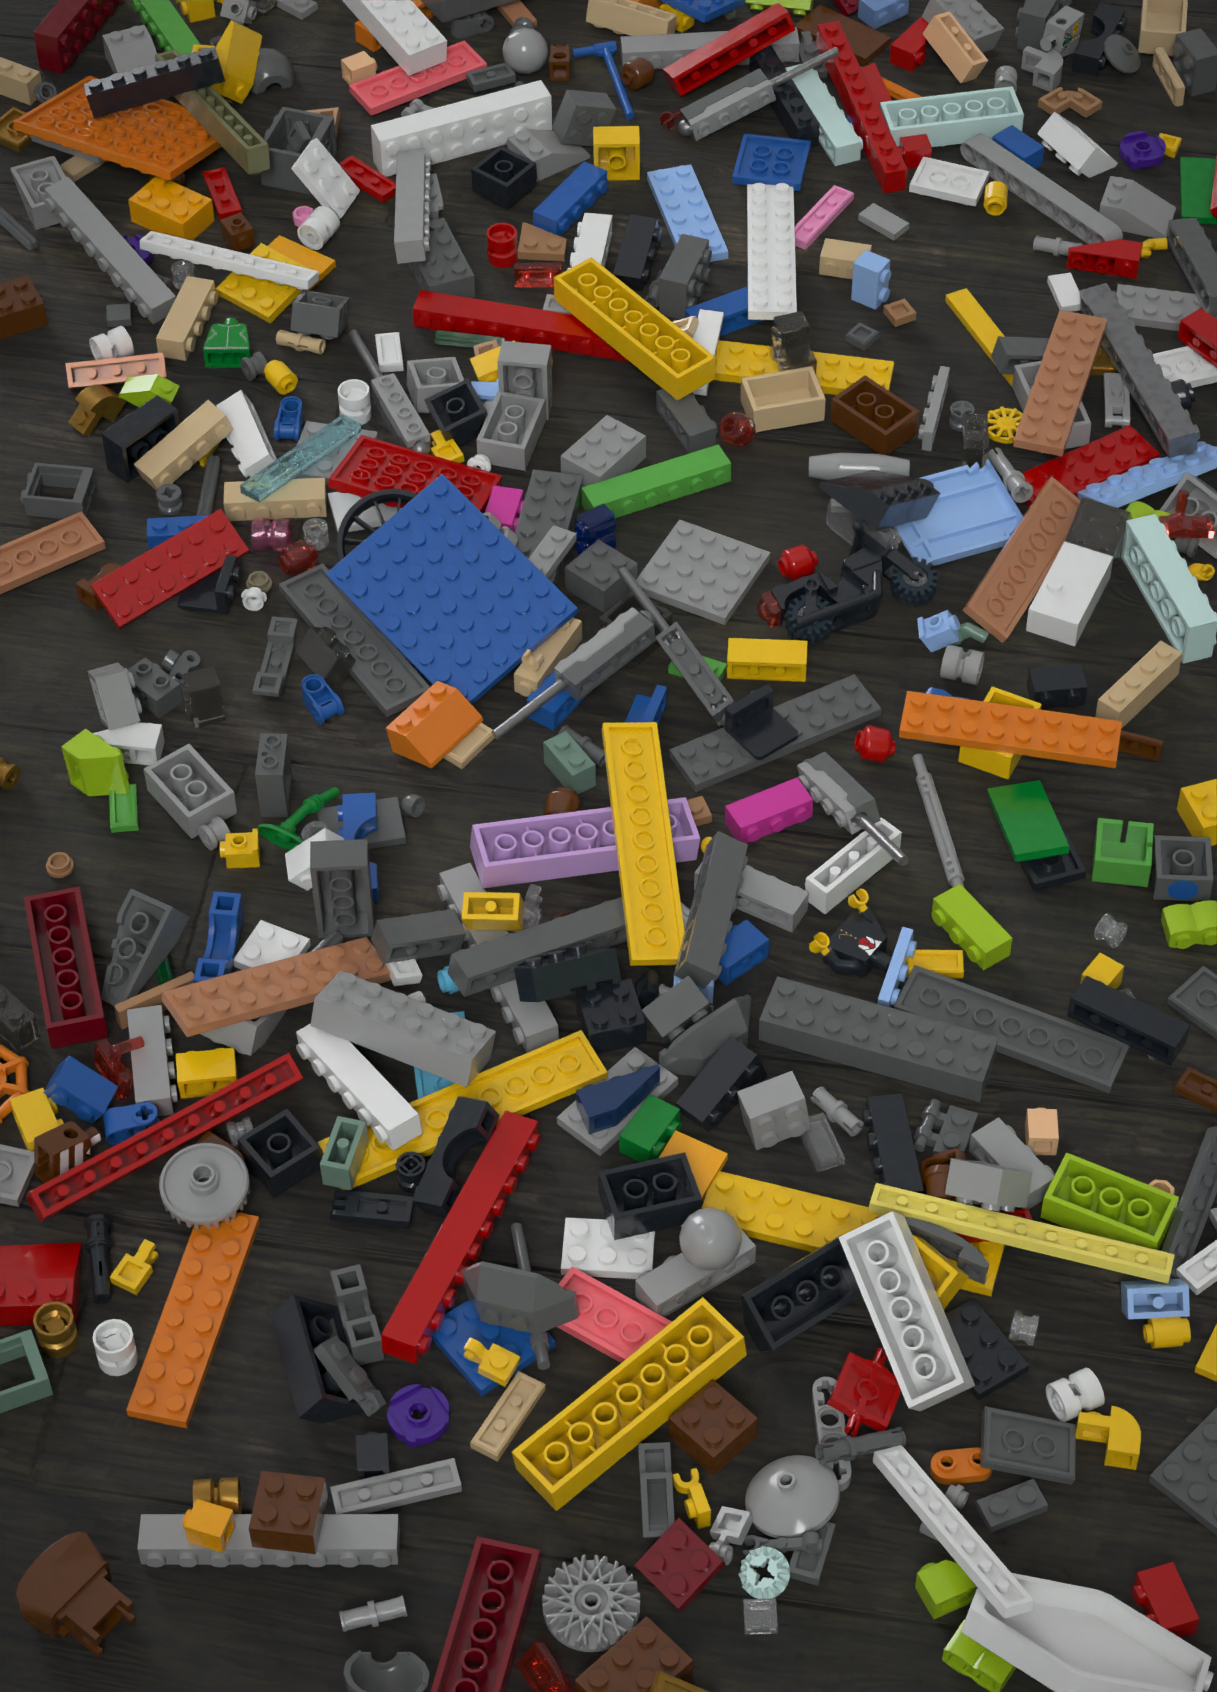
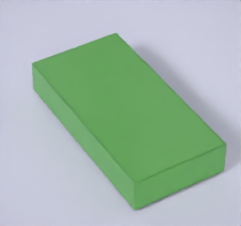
(124, 810)

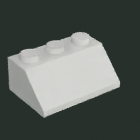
(1075, 147)

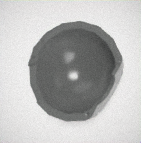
(272, 68)
(401, 1674)

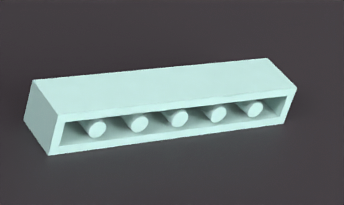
(835, 132)

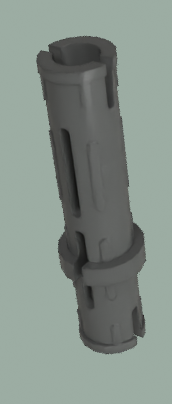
(849, 1447)

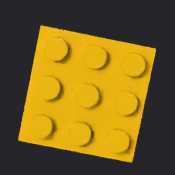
(259, 296)

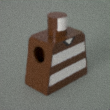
(62, 1149)

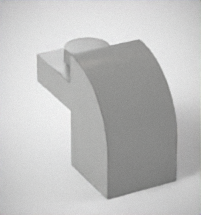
(1045, 66)

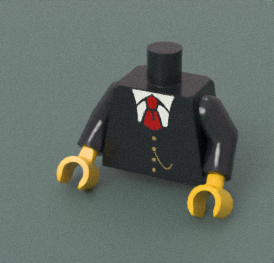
(856, 944)

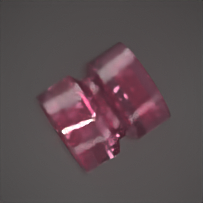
(270, 534)

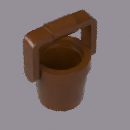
(935, 1174)

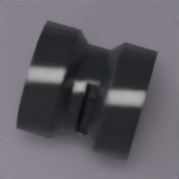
(410, 1170)

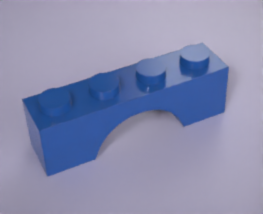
(359, 820)
(224, 930)

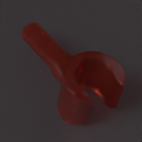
(669, 118)

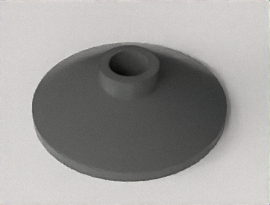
(1122, 54)

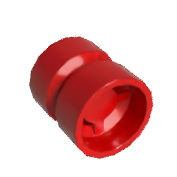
(502, 245)

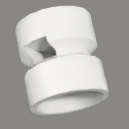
(318, 228)
(113, 345)
(355, 400)
(115, 1347)
(1076, 1394)

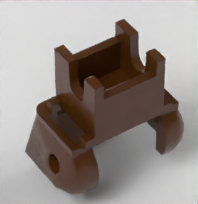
(74, 1586)

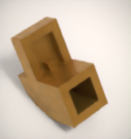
(95, 402)

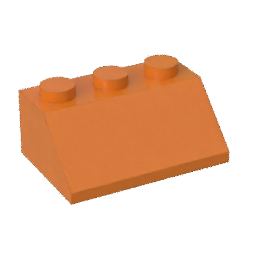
(433, 725)

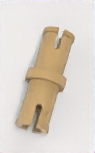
(300, 342)

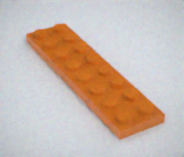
(1010, 729)
(192, 1321)

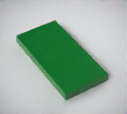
(1197, 188)
(1027, 821)

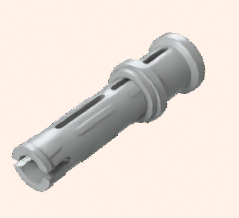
(1012, 479)

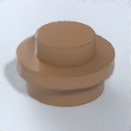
(59, 865)

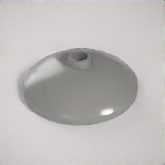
(795, 1507)

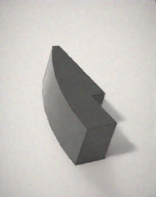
(655, 1488)

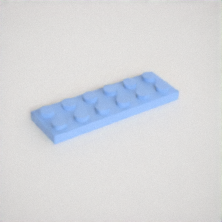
(686, 207)
(1152, 477)

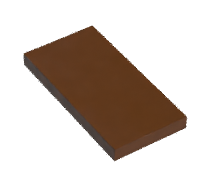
(863, 40)

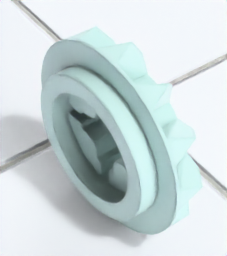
(777, 1567)

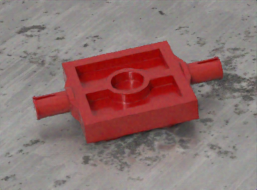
(865, 1392)

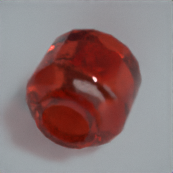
(737, 428)
(297, 558)

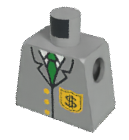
(1063, 31)

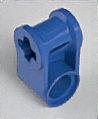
(289, 419)
(320, 699)
(128, 1121)

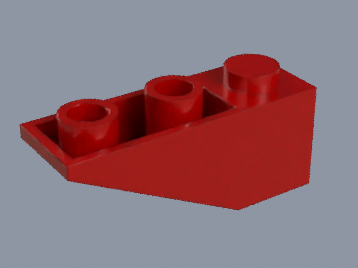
(1108, 257)

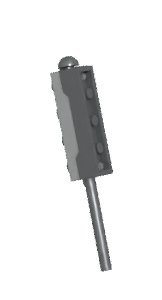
(739, 99)
(394, 404)
(684, 656)
(592, 662)
(845, 800)

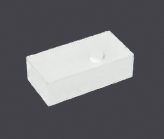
(1069, 593)

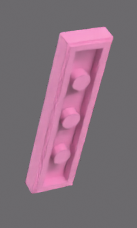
(821, 216)

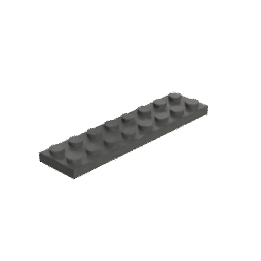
(378, 665)
(813, 715)
(1021, 1030)

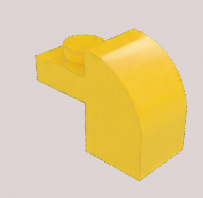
(1119, 1433)

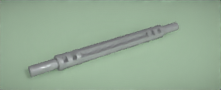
(938, 823)

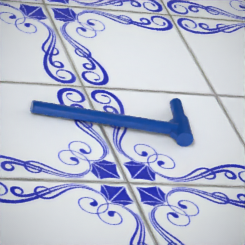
(606, 50)

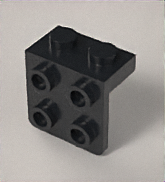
(215, 591)
(758, 725)

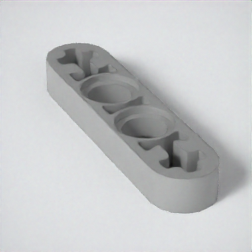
(830, 1433)

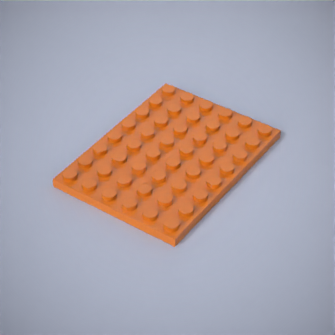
(151, 138)

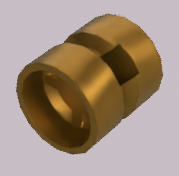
(56, 1329)
(225, 1493)

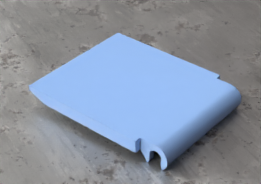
(967, 518)

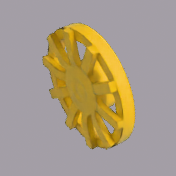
(1004, 425)

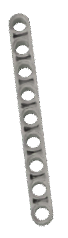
(1039, 191)

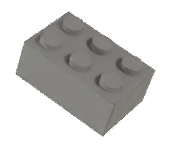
(973, 18)
(526, 371)
(512, 430)
(605, 452)
(189, 789)

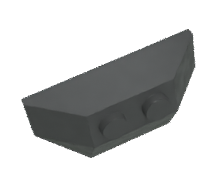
(702, 1041)
(518, 1298)

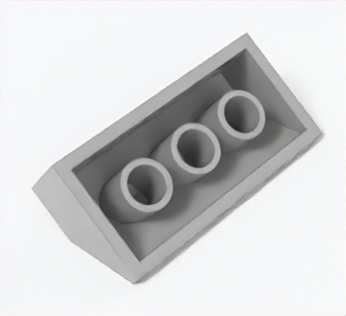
(1201, 501)

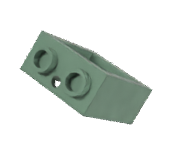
(15, 1347)

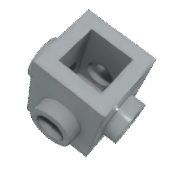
(239, 10)

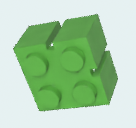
(1122, 862)

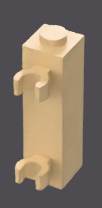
(541, 662)

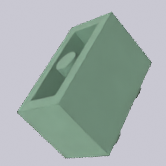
(569, 763)
(344, 1152)

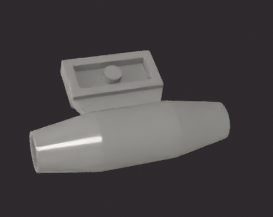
(845, 464)

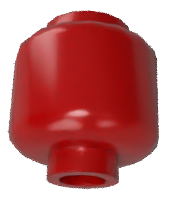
(797, 562)
(874, 744)

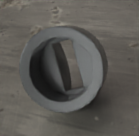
(413, 805)

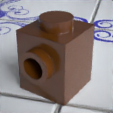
(237, 232)

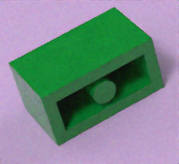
(649, 1130)

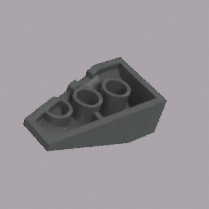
(142, 942)

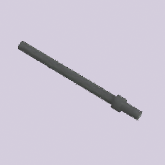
(538, 1342)

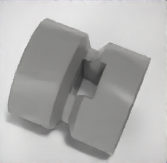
(962, 664)

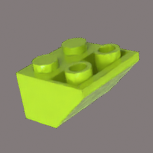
(95, 765)

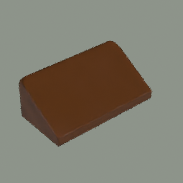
(1140, 745)

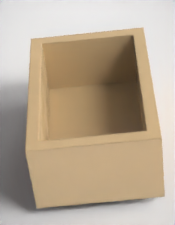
(1160, 24)
(783, 398)

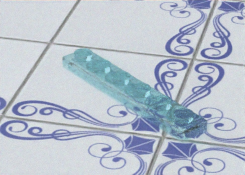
(300, 458)

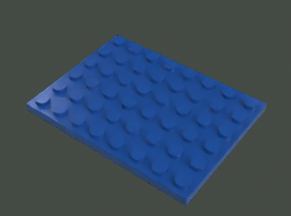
(452, 591)

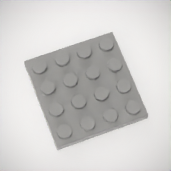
(702, 571)

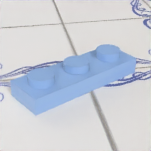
(897, 969)

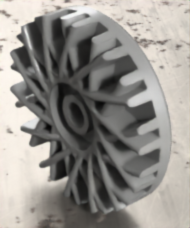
(204, 1185)
(591, 1604)

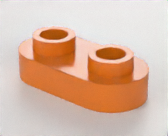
(962, 1469)

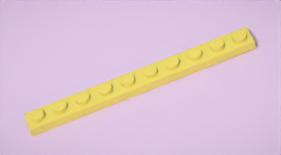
(1025, 1233)

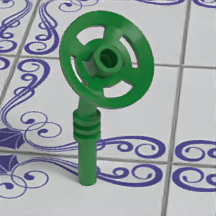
(285, 833)

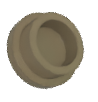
(260, 580)

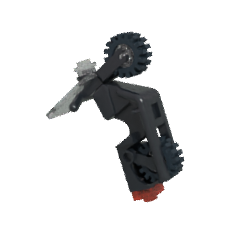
(816, 599)

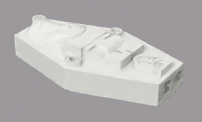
(1087, 1642)

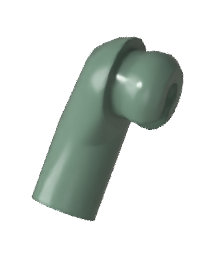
(970, 630)

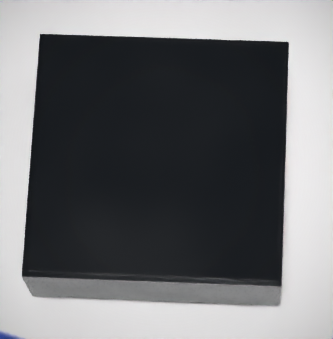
(647, 988)

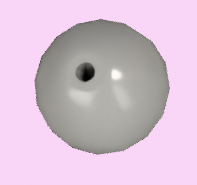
(525, 50)
(710, 1239)

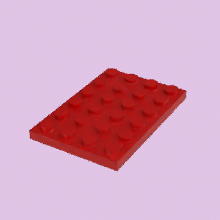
(382, 465)

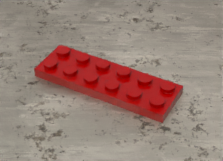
(1093, 462)
(168, 569)

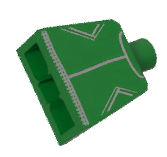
(226, 345)

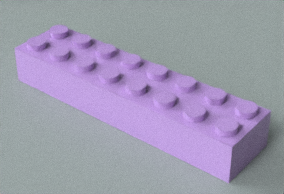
(564, 845)

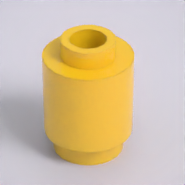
(995, 197)
(280, 377)
(1167, 1332)

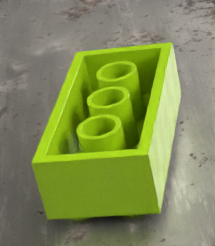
(1108, 1204)

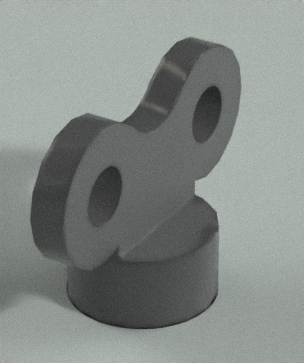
(179, 664)

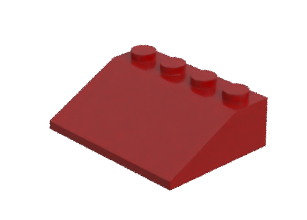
(35, 1277)

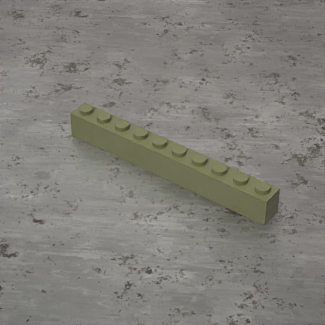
(224, 125)

